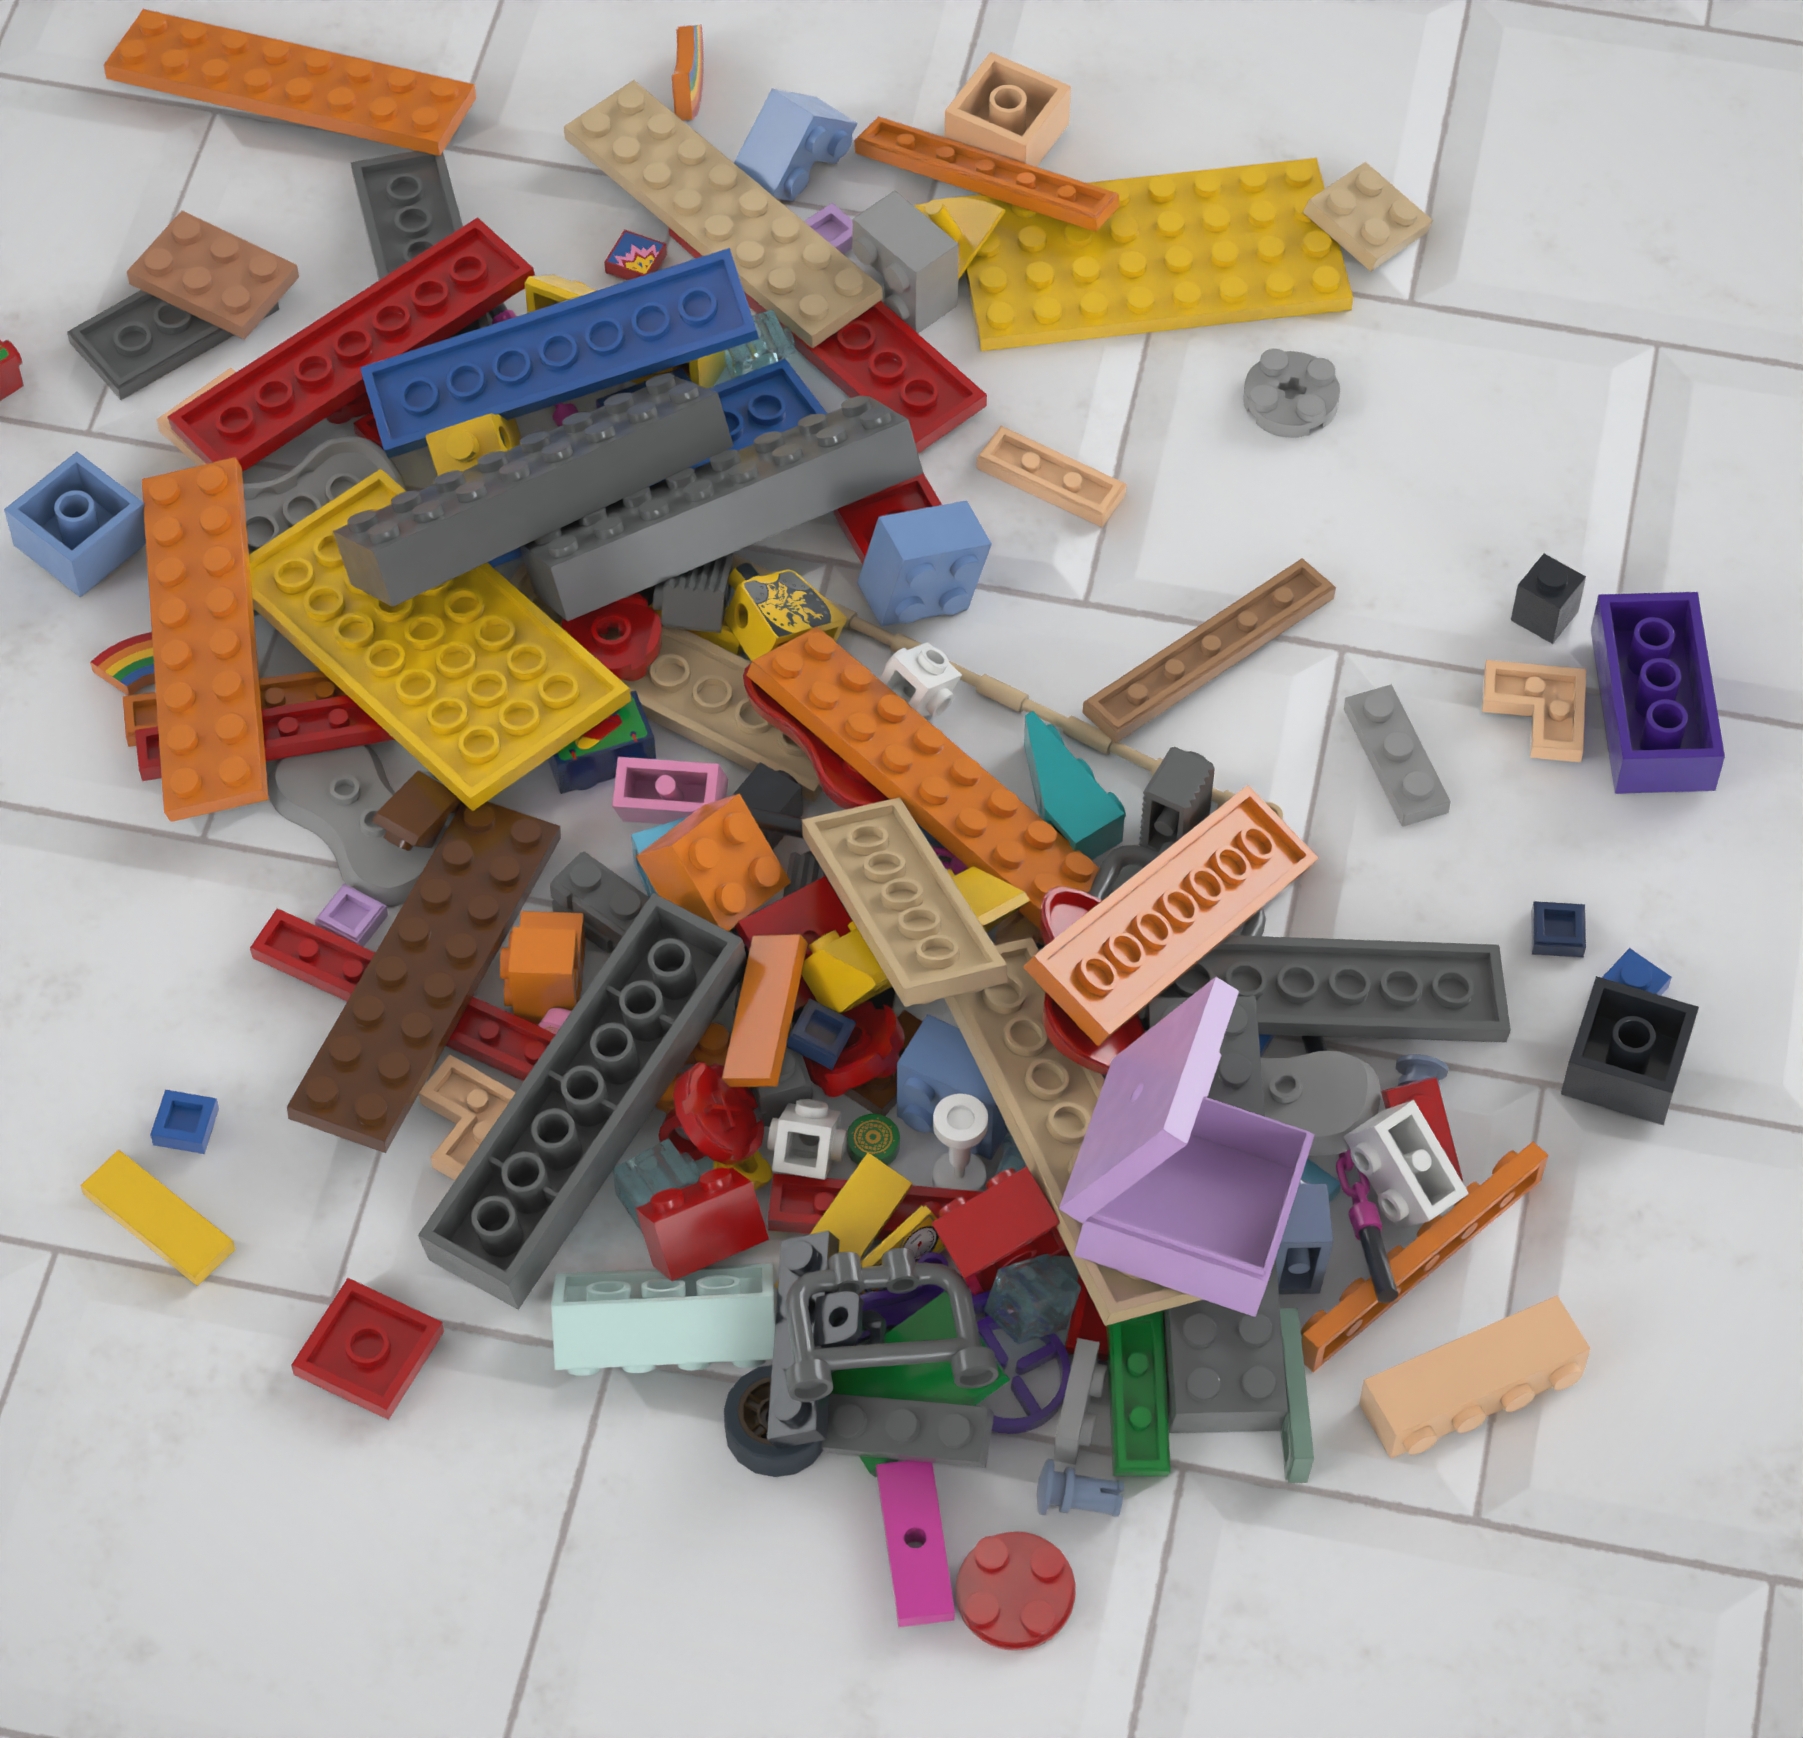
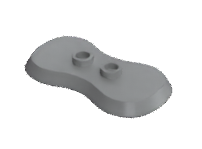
(314, 482)
(337, 799)
(1322, 1095)

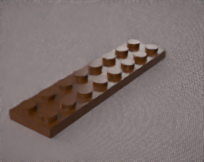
(424, 975)

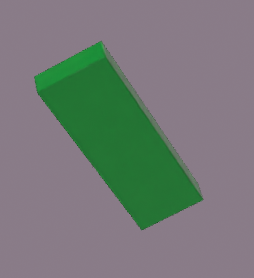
(1138, 1397)

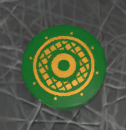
(873, 1135)

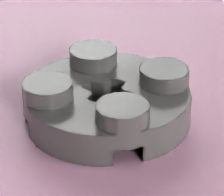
(1296, 371)

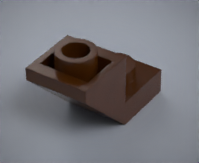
(417, 812)

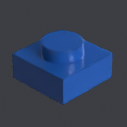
(1639, 973)
(184, 1121)

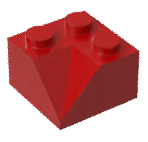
(998, 1228)

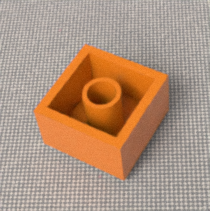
(715, 864)

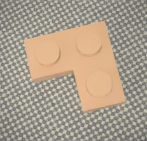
(1546, 693)
(471, 1103)

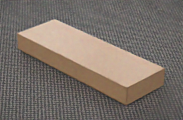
(1051, 476)

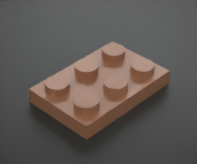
(213, 274)

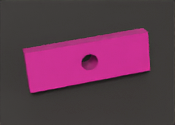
(913, 1515)

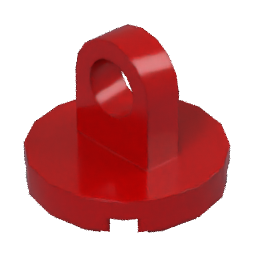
(713, 1117)

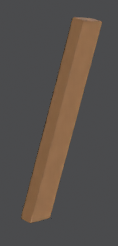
(1208, 650)

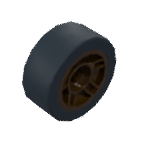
(747, 1427)

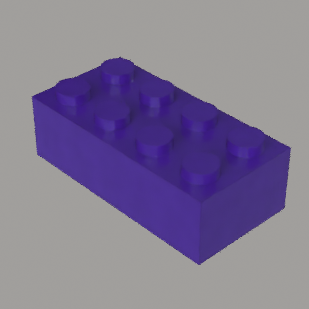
(1657, 693)

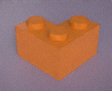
(543, 963)

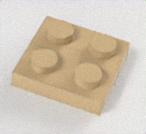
(1367, 216)

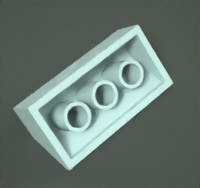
(650, 1321)

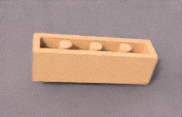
(1474, 1378)

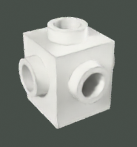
(922, 678)
(796, 1153)

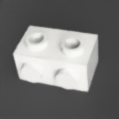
(1405, 1165)

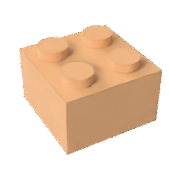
(1009, 111)

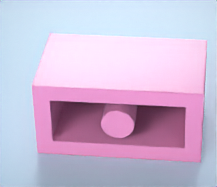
(665, 789)

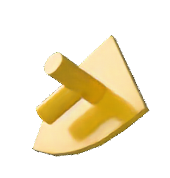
(965, 221)

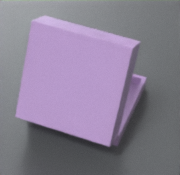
(1179, 1179)

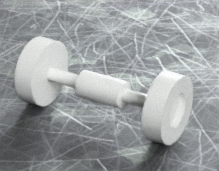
(960, 1124)

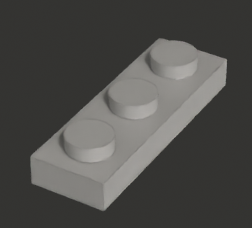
(1397, 755)

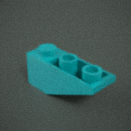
(1069, 793)

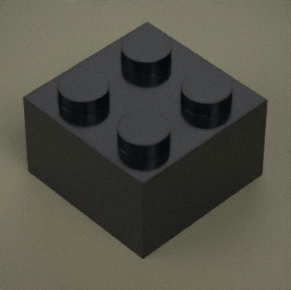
(1629, 1050)

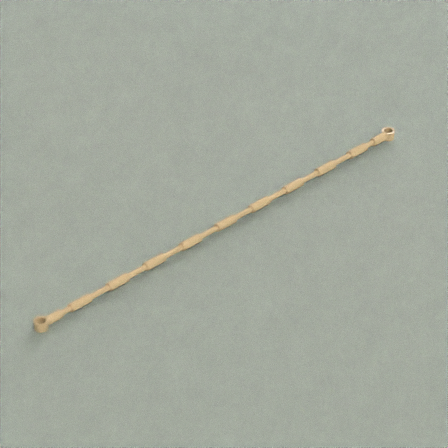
(1013, 697)

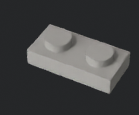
(1075, 1422)

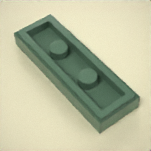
(1296, 1427)

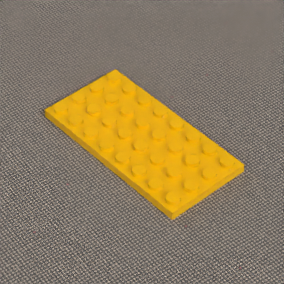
(1167, 259)
(455, 675)

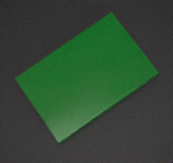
(919, 1381)

